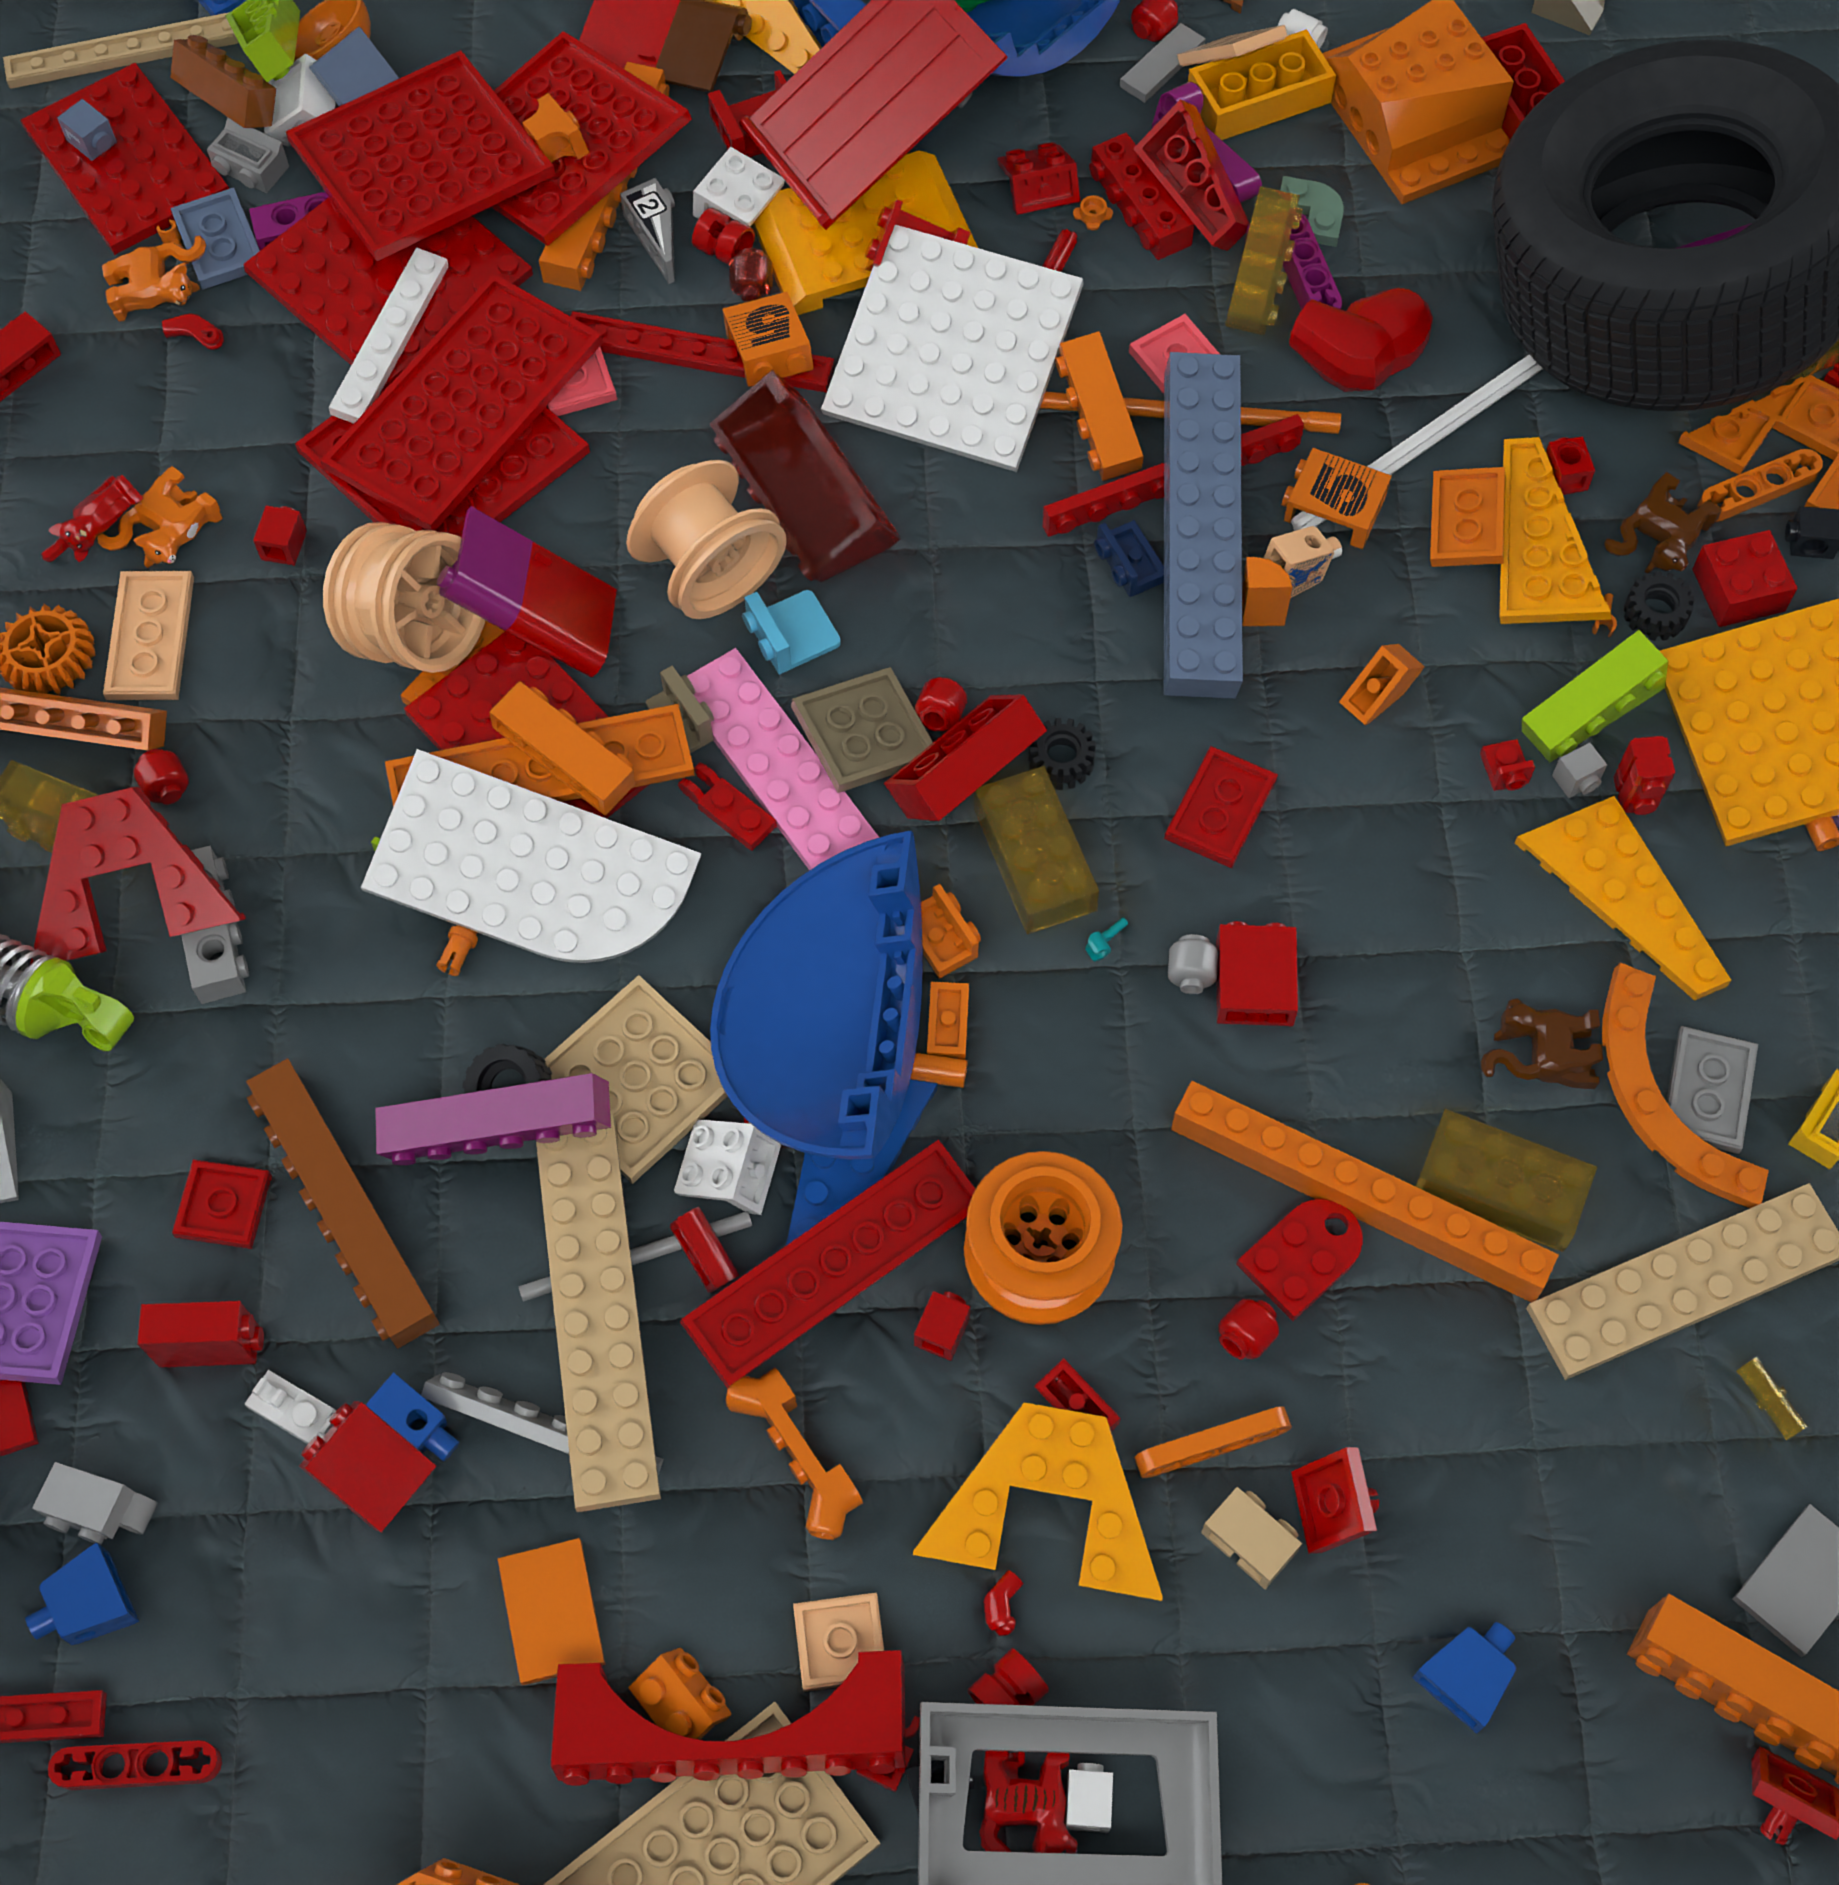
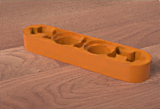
(1762, 488)
(1213, 1442)

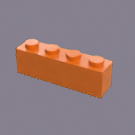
(1100, 406)
(563, 747)

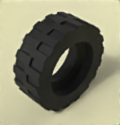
(502, 1057)

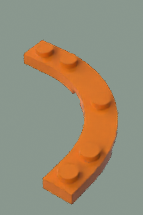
(1647, 1109)

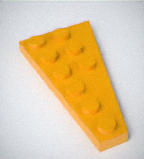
(779, 31)
(1544, 558)

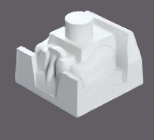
(297, 99)

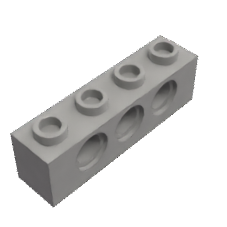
(225, 975)

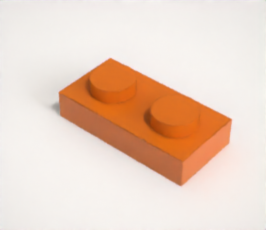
(948, 1019)

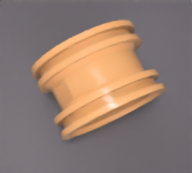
(387, 600)

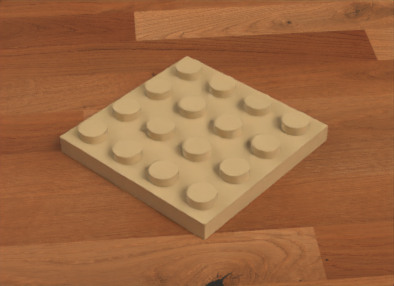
(655, 1070)

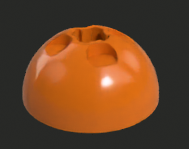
(329, 24)

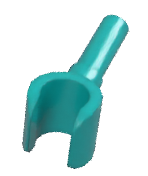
(1097, 943)

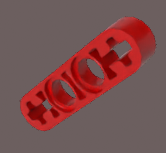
(135, 1765)

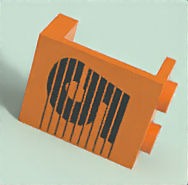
(768, 337)
(1338, 492)

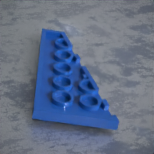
(833, 1182)

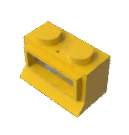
(1820, 1130)

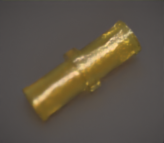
(1771, 1398)

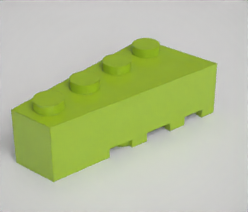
(1597, 697)

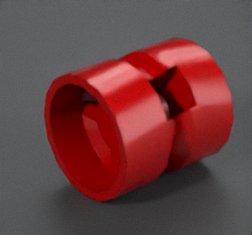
(720, 236)
(1011, 1684)

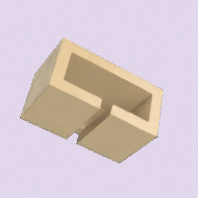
(1255, 1536)

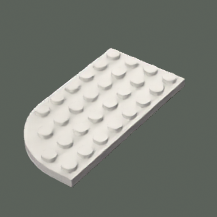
(525, 866)

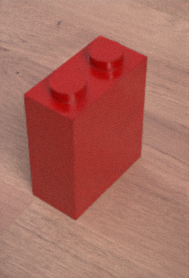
(1257, 974)
(199, 1334)
(366, 1464)

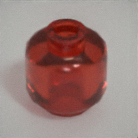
(750, 274)

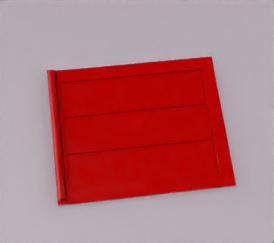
(870, 99)

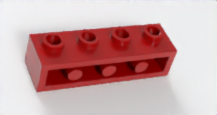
(1141, 197)

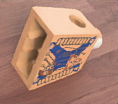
(1303, 556)

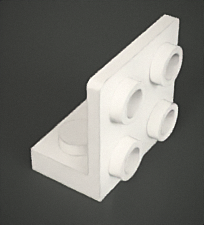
(737, 188)
(728, 1164)

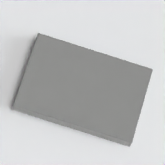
(1712, 1086)
(1797, 1583)

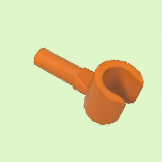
(171, 235)
(1611, 624)

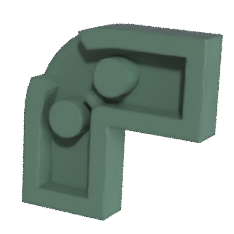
(1320, 204)

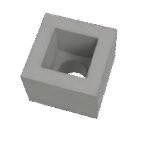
(1579, 771)

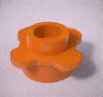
(1093, 212)

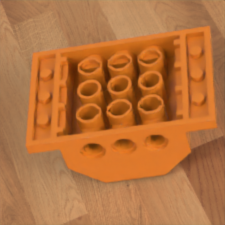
(1423, 100)

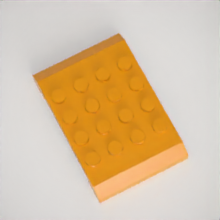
(830, 262)

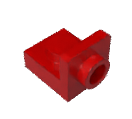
(1507, 765)

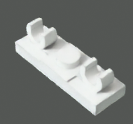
(290, 1408)

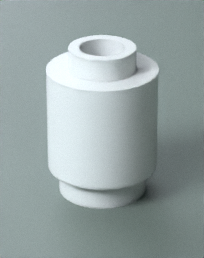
(1299, 21)

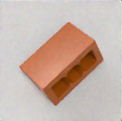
(1265, 593)

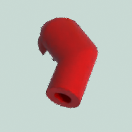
(997, 1604)

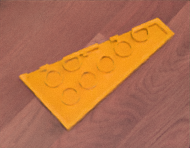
(1624, 886)

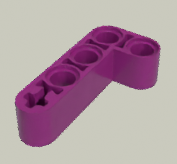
(1241, 175)
(1308, 269)

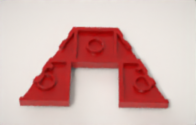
(113, 835)

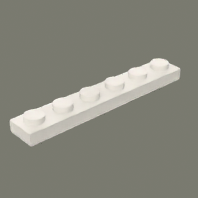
(389, 335)

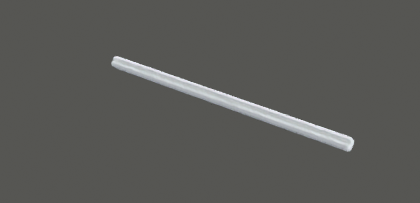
(1442, 426)

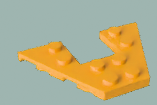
(1061, 1456)

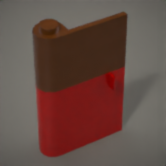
(671, 35)

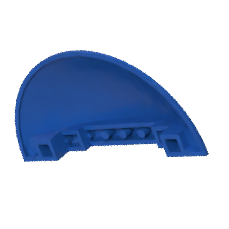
(1040, 32)
(826, 1004)

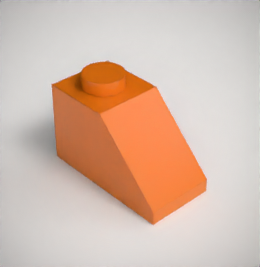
(1381, 682)

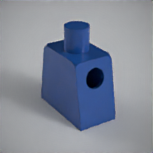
(402, 1406)
(83, 1600)
(1470, 1674)

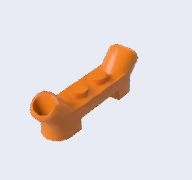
(832, 1490)

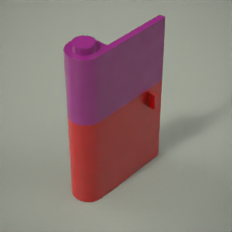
(531, 593)

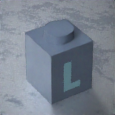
(87, 129)

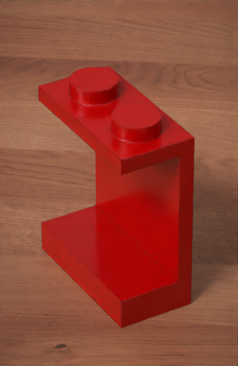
(727, 117)
(894, 216)

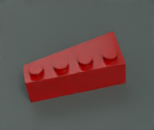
(1193, 174)

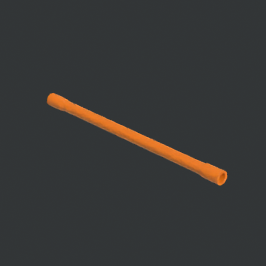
(1313, 420)

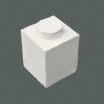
(1089, 1798)

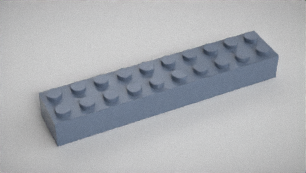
(1202, 526)

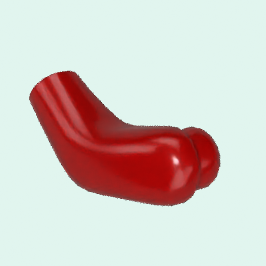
(195, 327)

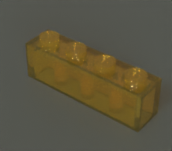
(1262, 261)

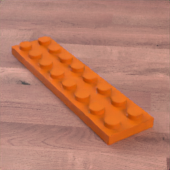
(648, 738)

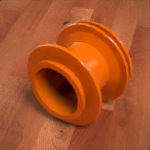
(1048, 1281)

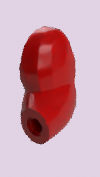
(1366, 341)

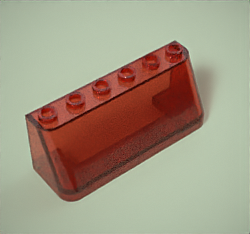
(802, 479)

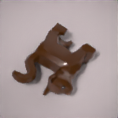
(1665, 521)
(1552, 1046)

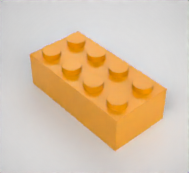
(1263, 85)

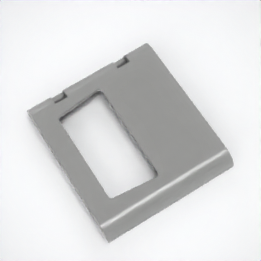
(1187, 1779)

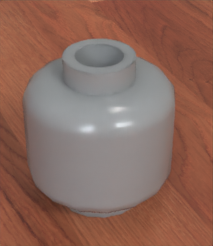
(1193, 963)

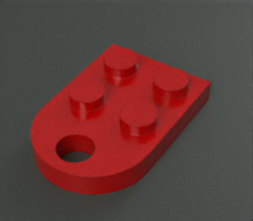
(1301, 1258)

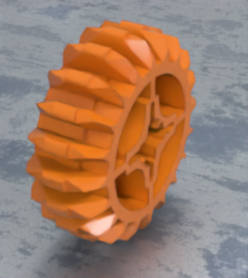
(66, 650)

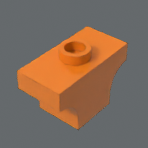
(555, 131)

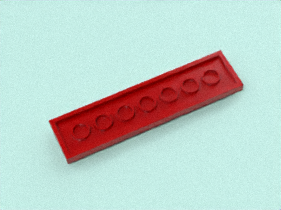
(830, 1264)

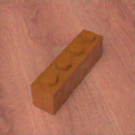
(223, 82)

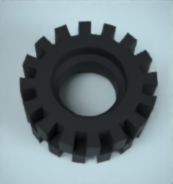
(1064, 735)

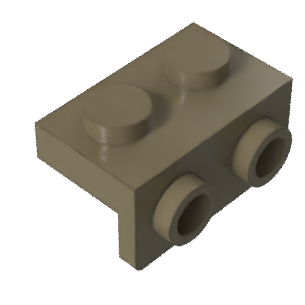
(695, 715)

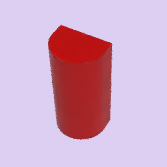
(704, 1249)
(1070, 1392)

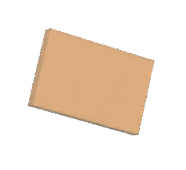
(1232, 46)

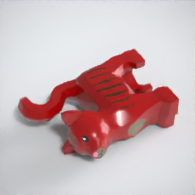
(1026, 1802)

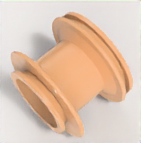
(713, 547)

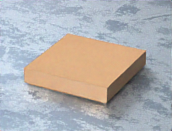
(832, 1635)

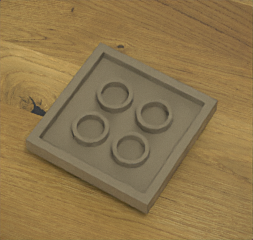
(862, 728)

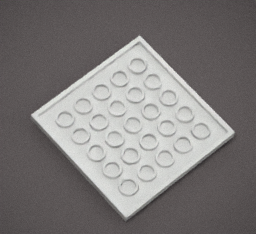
(953, 347)

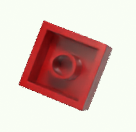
(1744, 578)

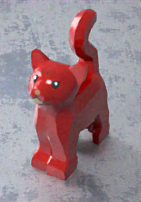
(92, 518)

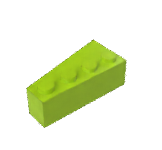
(267, 34)

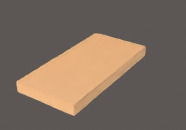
(148, 635)

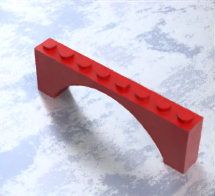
(848, 1731)

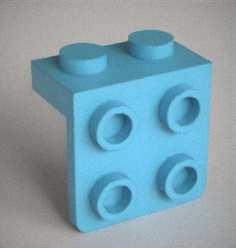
(790, 629)

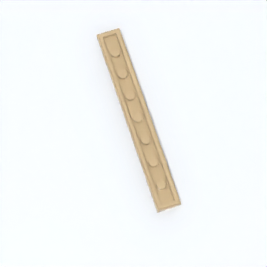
(112, 51)

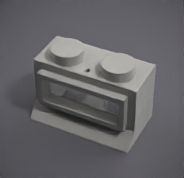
(248, 156)

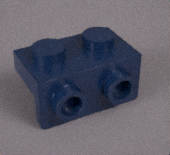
(1130, 557)

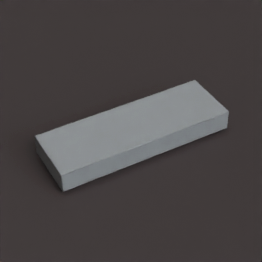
(1160, 63)

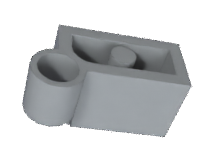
(91, 1505)

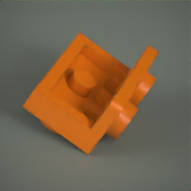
(945, 934)
(680, 1696)

